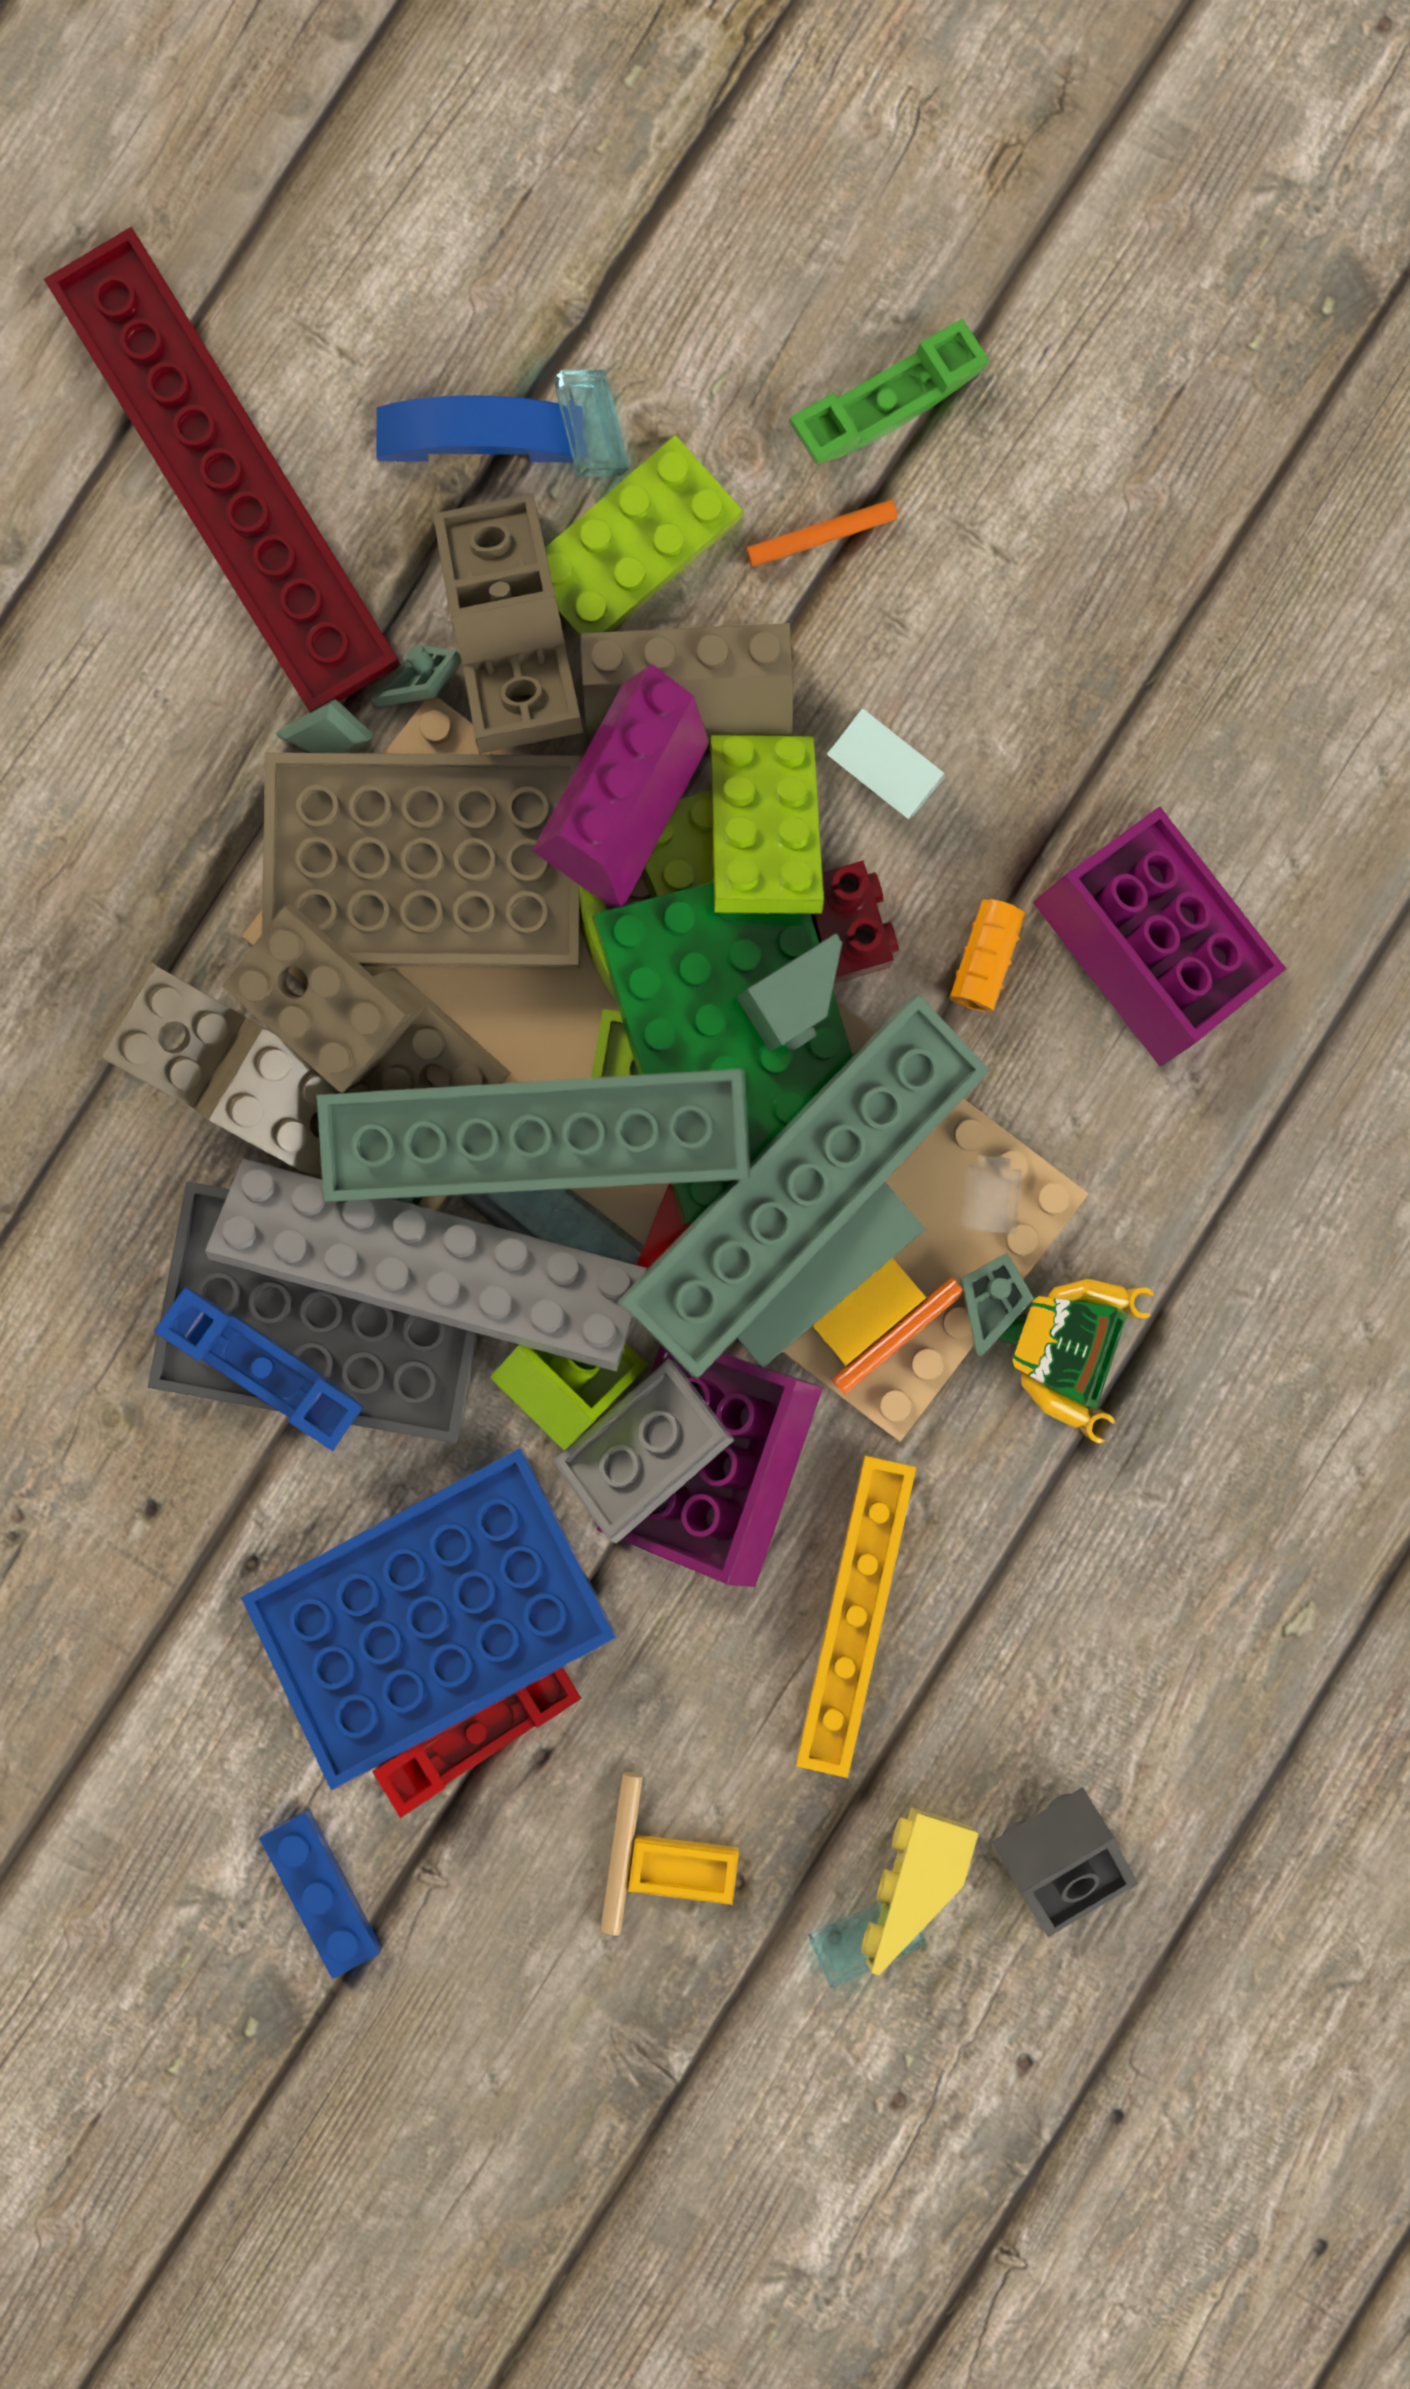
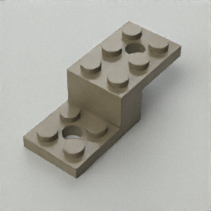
(506, 623)
(352, 1022)
(222, 1069)

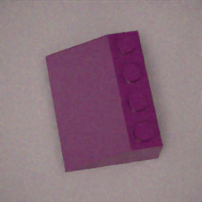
(1159, 936)
(731, 1507)

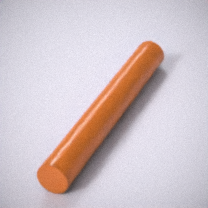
(821, 533)
(898, 1335)

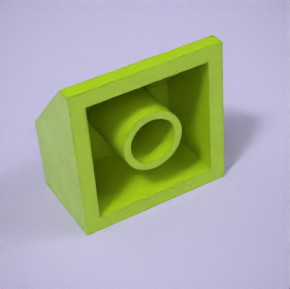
(563, 1392)

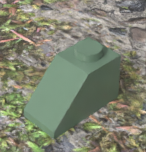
(794, 997)

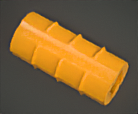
(987, 955)

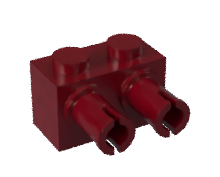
(854, 916)

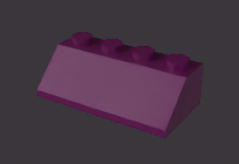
(625, 787)

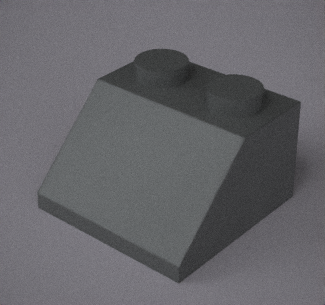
(1064, 1861)

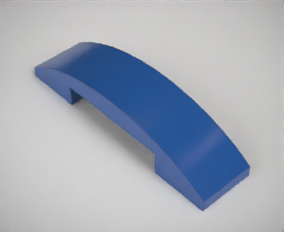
(471, 426)
(260, 1366)

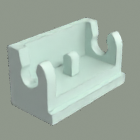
(886, 764)

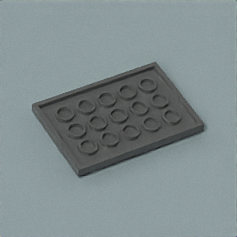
(397, 1365)

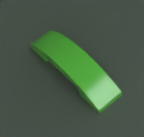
(892, 397)

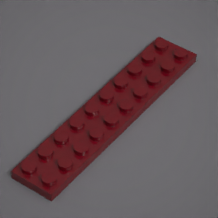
(222, 471)

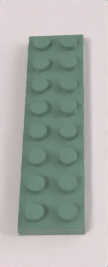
(534, 1136)
(804, 1186)

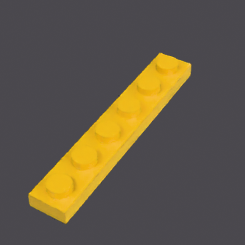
(855, 1616)

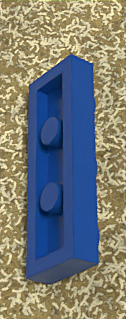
(320, 1893)

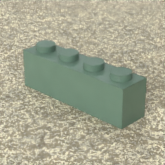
(835, 1271)

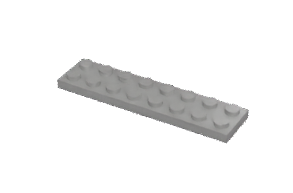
(426, 1265)

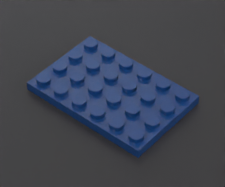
(428, 1618)

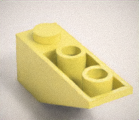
(924, 1878)

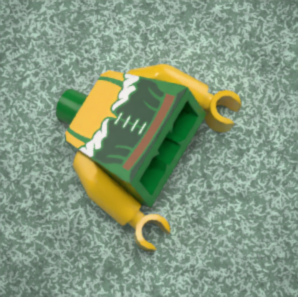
(1070, 1346)

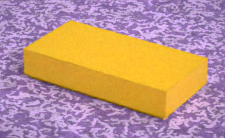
(869, 1311)
(683, 1869)

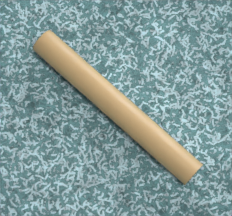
(621, 1853)

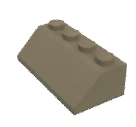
(733, 671)

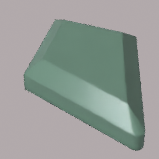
(420, 678)
(327, 731)
(993, 1300)

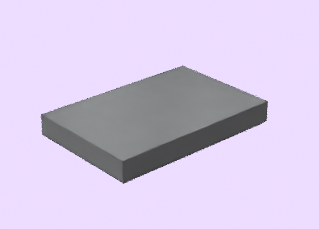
(642, 1450)

